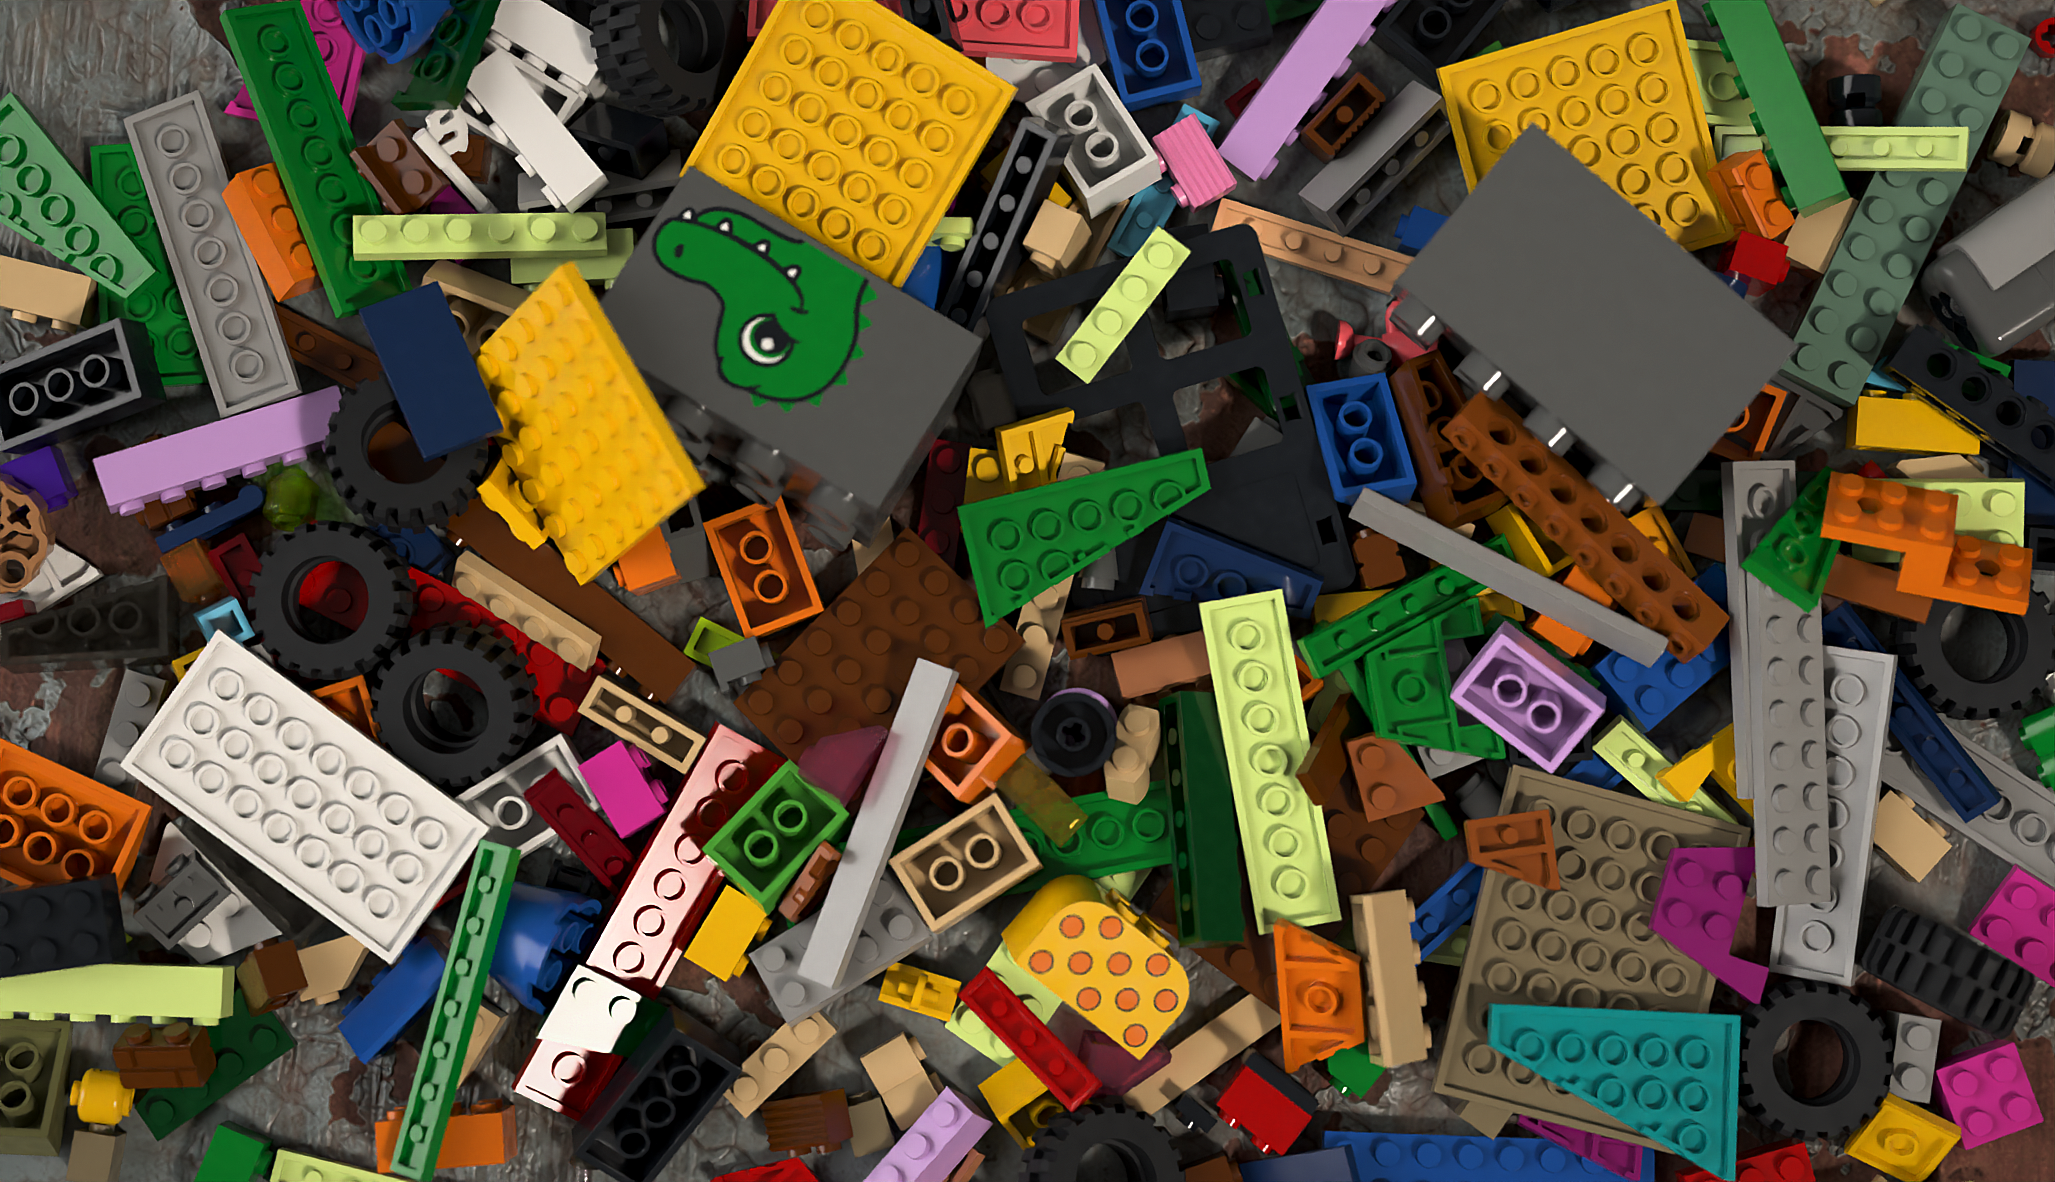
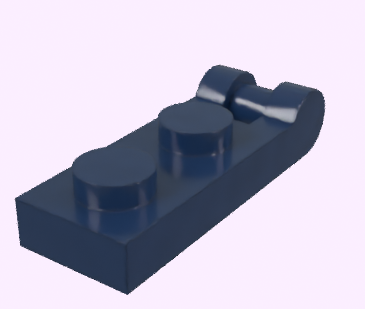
(215, 519)

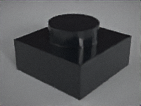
(1193, 1114)

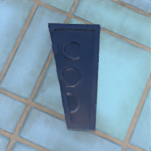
(1213, 568)

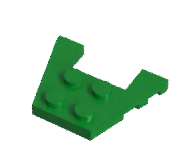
(1413, 687)

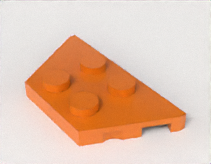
(1318, 995)

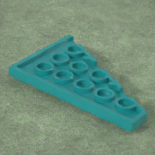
(1646, 1068)

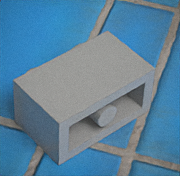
(1913, 1054)

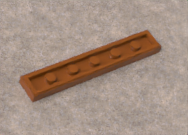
(1848, 578)

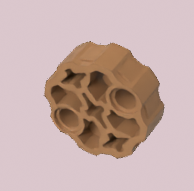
(27, 549)

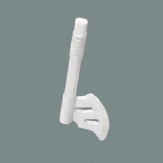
(441, 154)

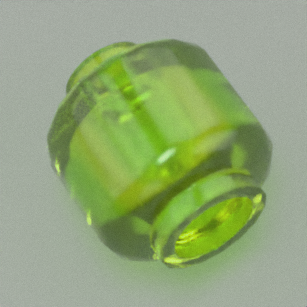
(290, 499)

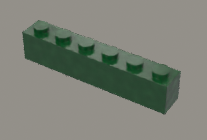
(1200, 822)

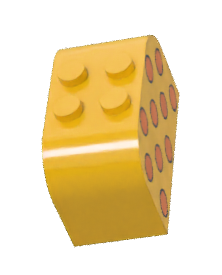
(1101, 959)

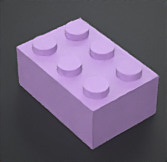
(1528, 697)

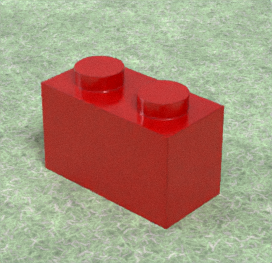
(1754, 262)
(1261, 1110)

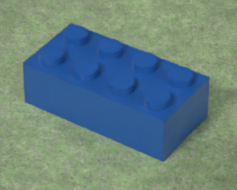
(1148, 51)
(1651, 693)

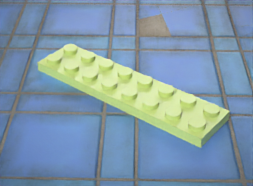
(1264, 747)

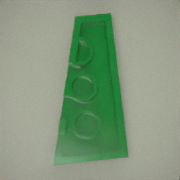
(1792, 553)

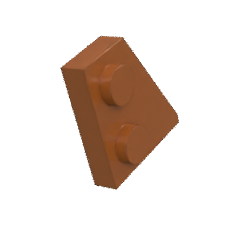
(1388, 778)
(1515, 846)

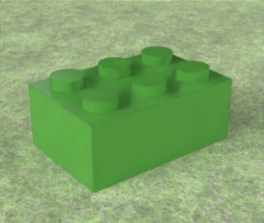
(776, 837)

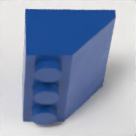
(1361, 438)
(396, 1001)

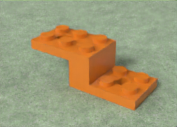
(1923, 529)

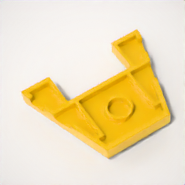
(1712, 758)

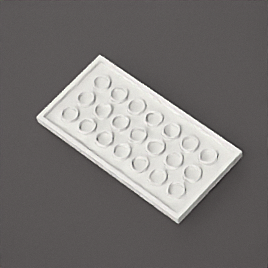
(306, 796)

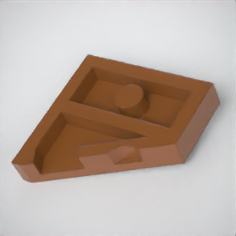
(812, 884)

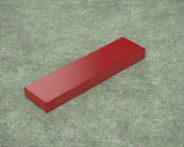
(1030, 1039)

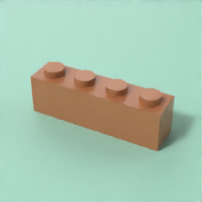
(1162, 669)

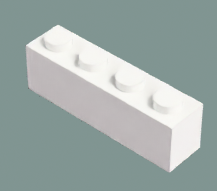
(535, 131)

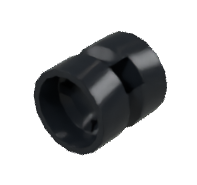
(1855, 89)

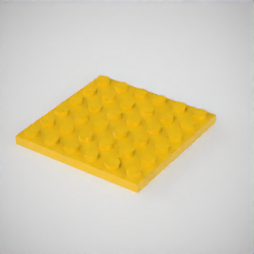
(1614, 99)
(852, 129)
(582, 426)

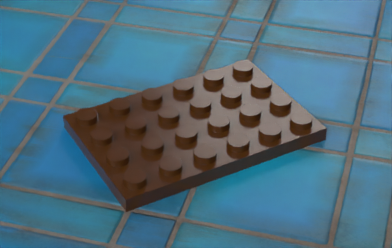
(863, 649)
(1358, 859)

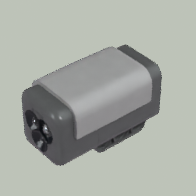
(1997, 275)

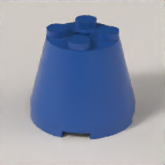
(393, 26)
(541, 940)

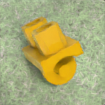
(920, 991)

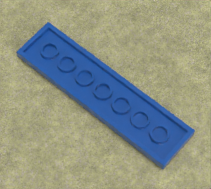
(1471, 1159)

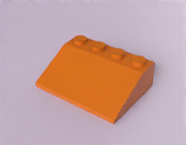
(63, 822)

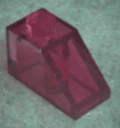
(841, 762)
(1116, 1066)

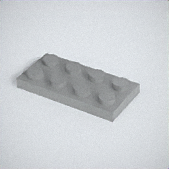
(888, 935)

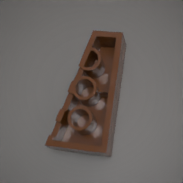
(1447, 481)

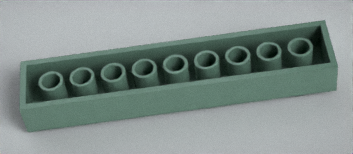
(1900, 211)

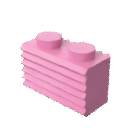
(1192, 164)

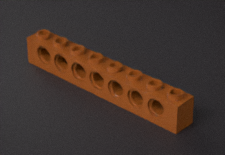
(1586, 526)

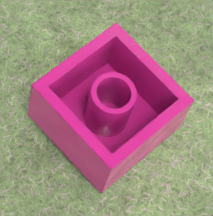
(626, 787)
(1985, 1093)

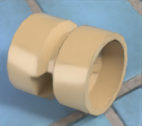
(2037, 151)

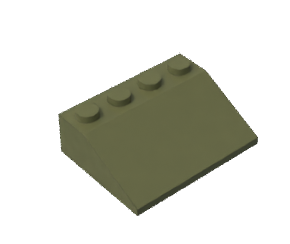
(34, 1085)

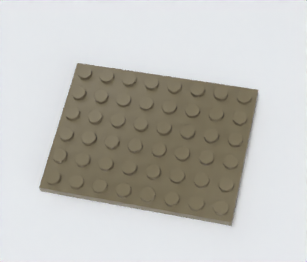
(1575, 942)

